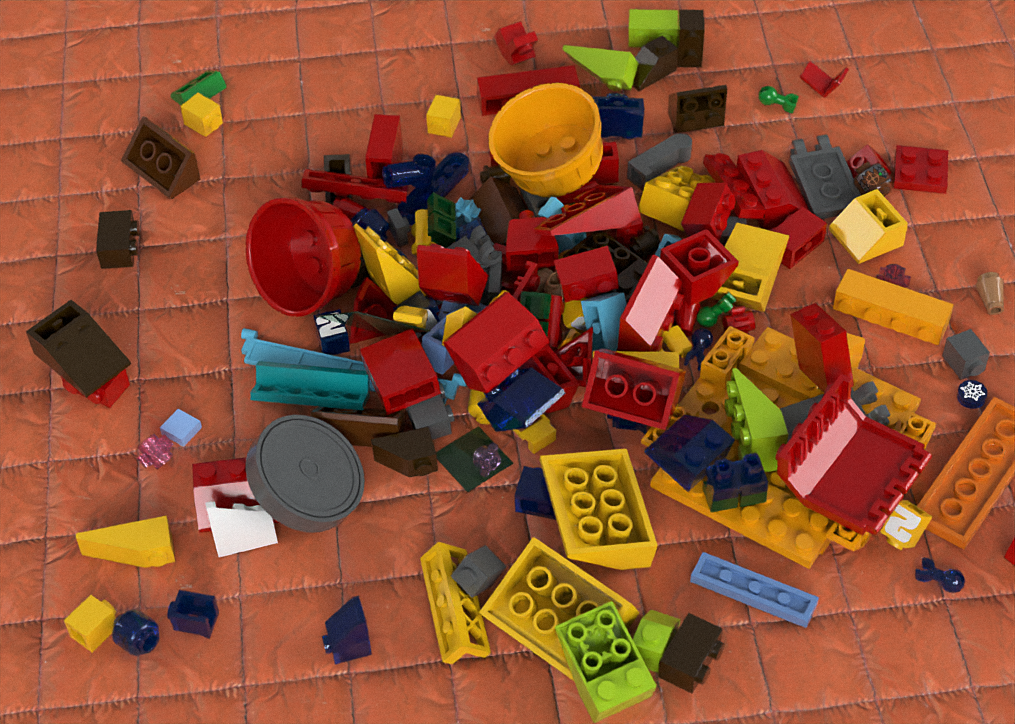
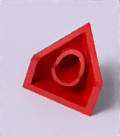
(374, 302)
(578, 356)

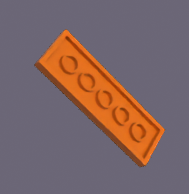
(973, 476)

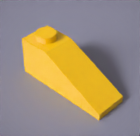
(134, 543)

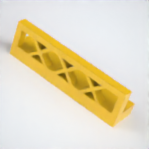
(446, 606)

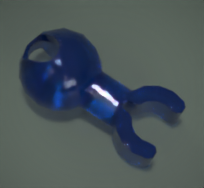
(701, 340)
(951, 579)

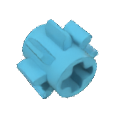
(466, 212)

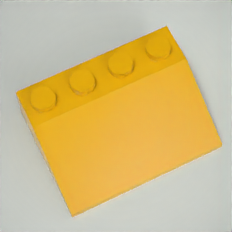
(600, 508)
(543, 593)

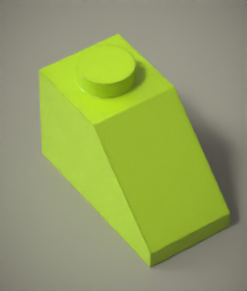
(654, 637)

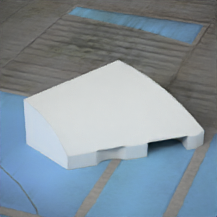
(240, 528)

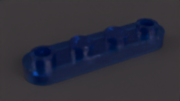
(445, 178)

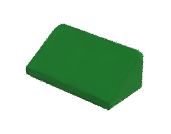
(206, 84)

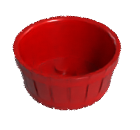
(301, 254)

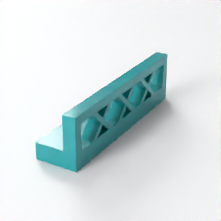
(311, 385)

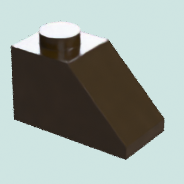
(655, 62)
(407, 452)

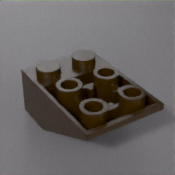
(627, 264)
(77, 348)

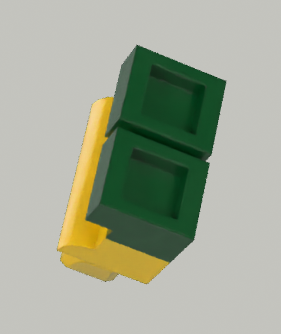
(435, 224)

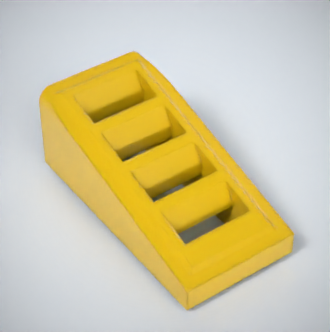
(411, 316)

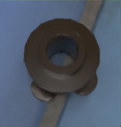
(496, 172)
(645, 243)

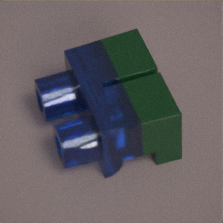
(735, 482)

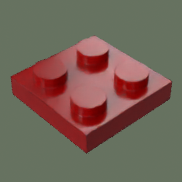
(921, 169)

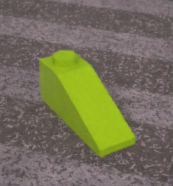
(610, 67)

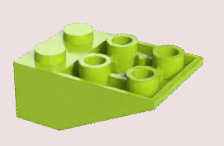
(756, 421)
(604, 662)

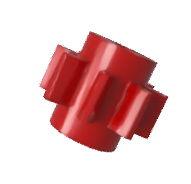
(739, 319)

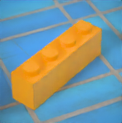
(893, 306)

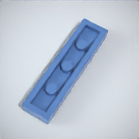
(754, 589)

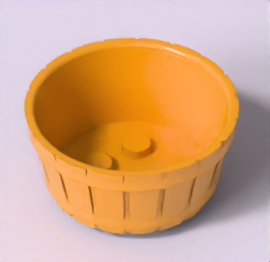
(548, 139)

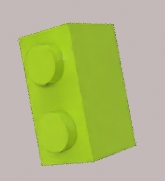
(651, 24)

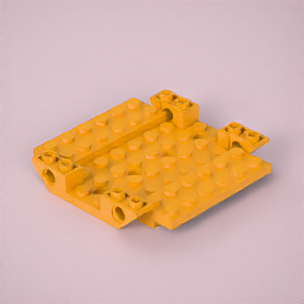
(774, 369)

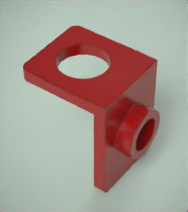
(820, 80)
(865, 155)

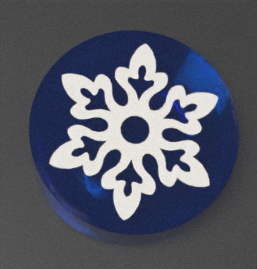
(972, 394)

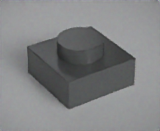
(398, 227)

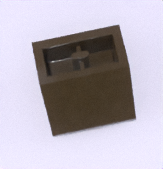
(697, 108)

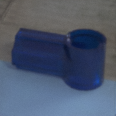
(414, 173)

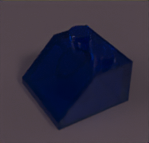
(519, 400)
(689, 448)

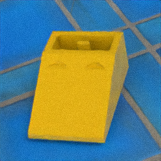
(669, 195)
(759, 260)
(386, 267)

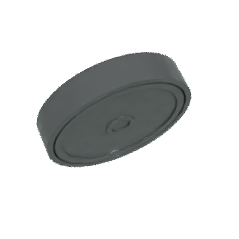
(304, 473)

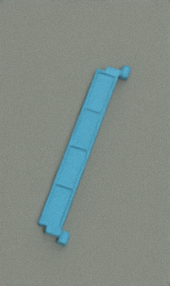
(266, 351)

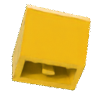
(869, 227)

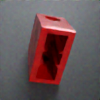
(526, 245)

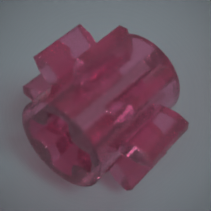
(894, 274)
(155, 451)

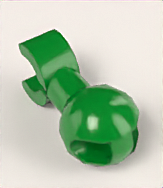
(769, 96)
(709, 315)

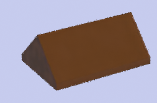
(161, 159)
(498, 206)
(362, 425)

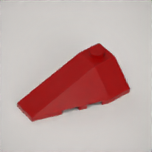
(594, 210)

